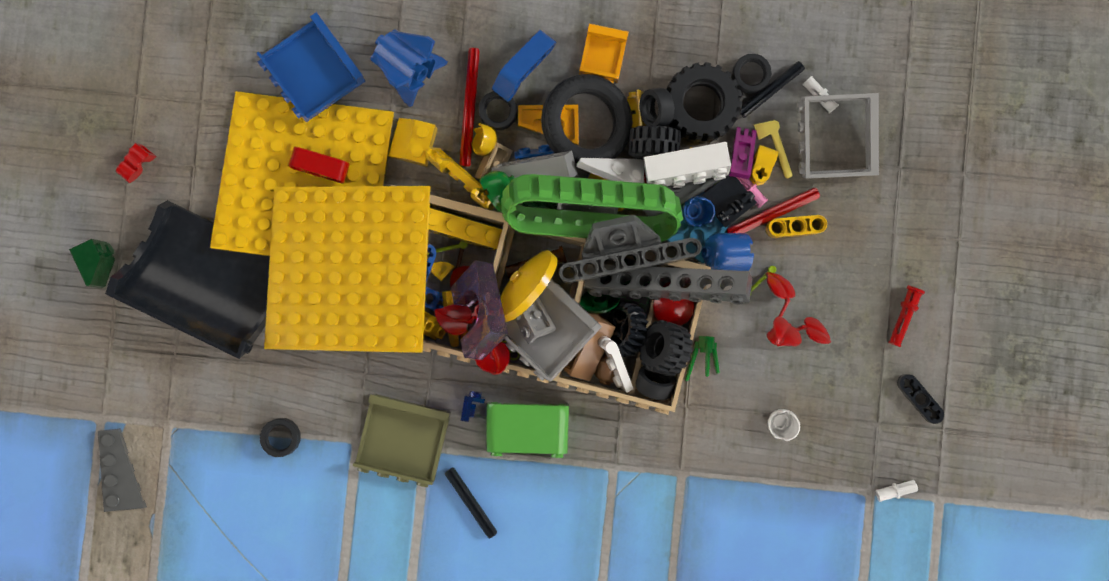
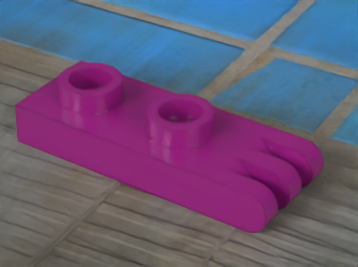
(742, 153)

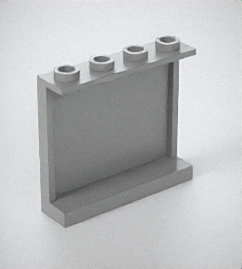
(555, 350)

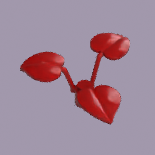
(455, 321)
(783, 332)

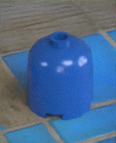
(728, 251)

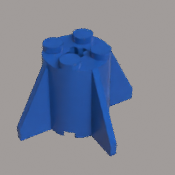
(406, 61)

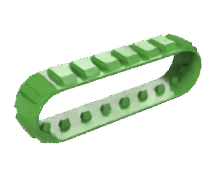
(585, 192)

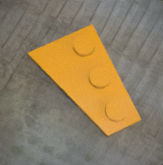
(530, 118)

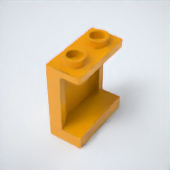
(603, 52)

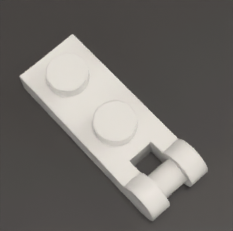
(616, 364)

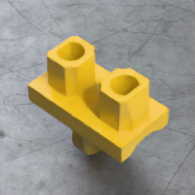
(432, 328)

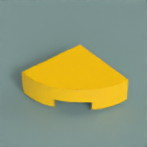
(441, 269)

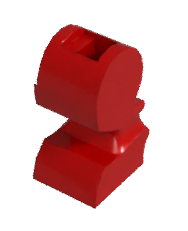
(131, 167)

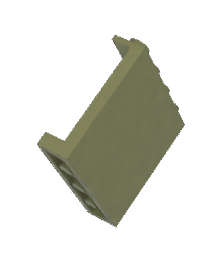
(402, 440)

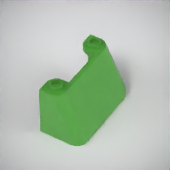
(527, 429)

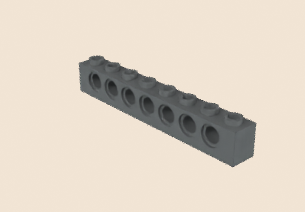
(678, 277)

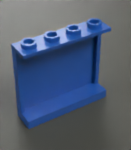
(311, 69)

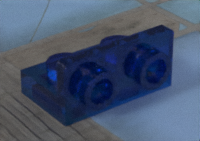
(469, 408)

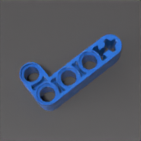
(522, 65)

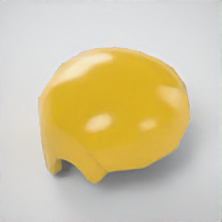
(484, 140)

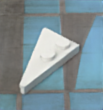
(614, 169)

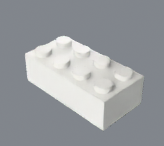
(688, 165)

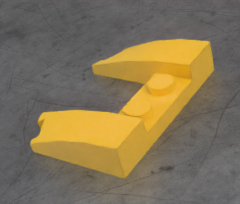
(444, 162)

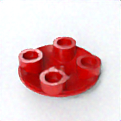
(673, 311)

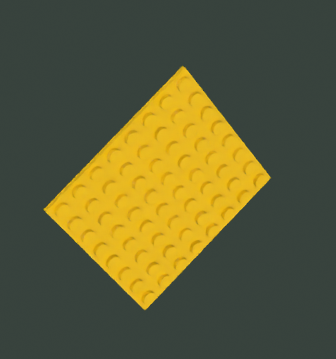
(258, 157)
(348, 268)

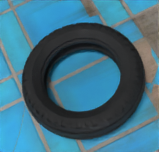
(609, 94)

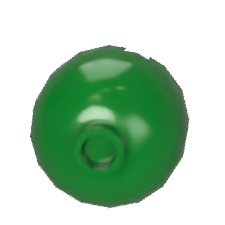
(495, 183)

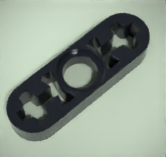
(929, 399)

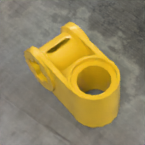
(764, 162)

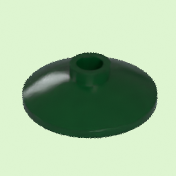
(598, 304)

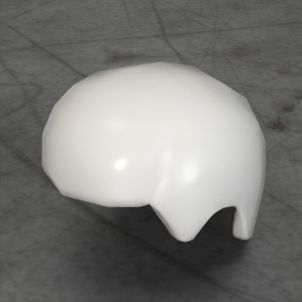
(783, 424)

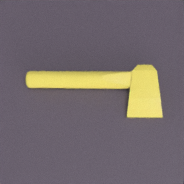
(772, 128)

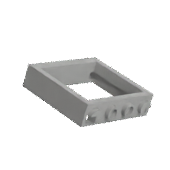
(871, 136)

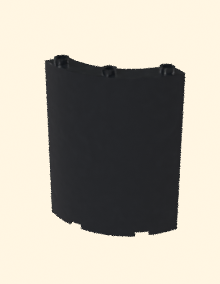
(194, 287)

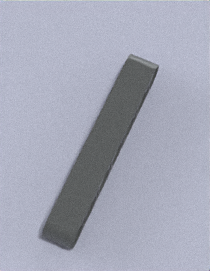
(638, 254)

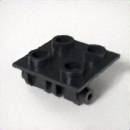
(729, 199)

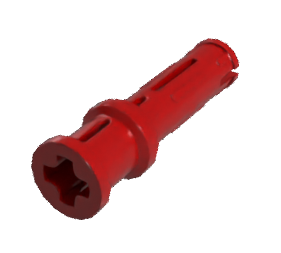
(911, 306)

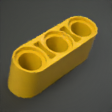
(805, 226)

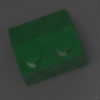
(94, 262)

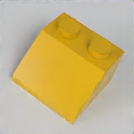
(412, 141)

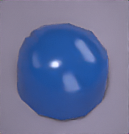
(698, 211)

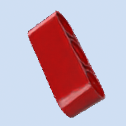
(318, 165)

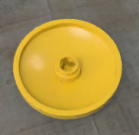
(527, 284)

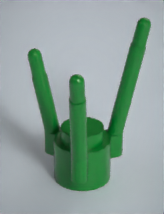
(706, 345)

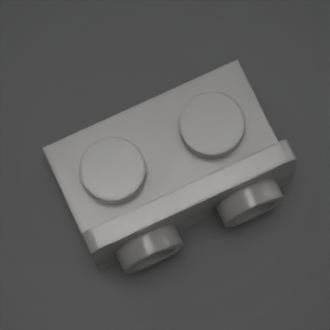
(535, 322)

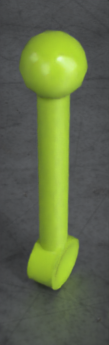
(463, 245)
(772, 269)

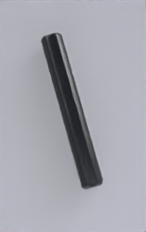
(771, 89)
(471, 503)

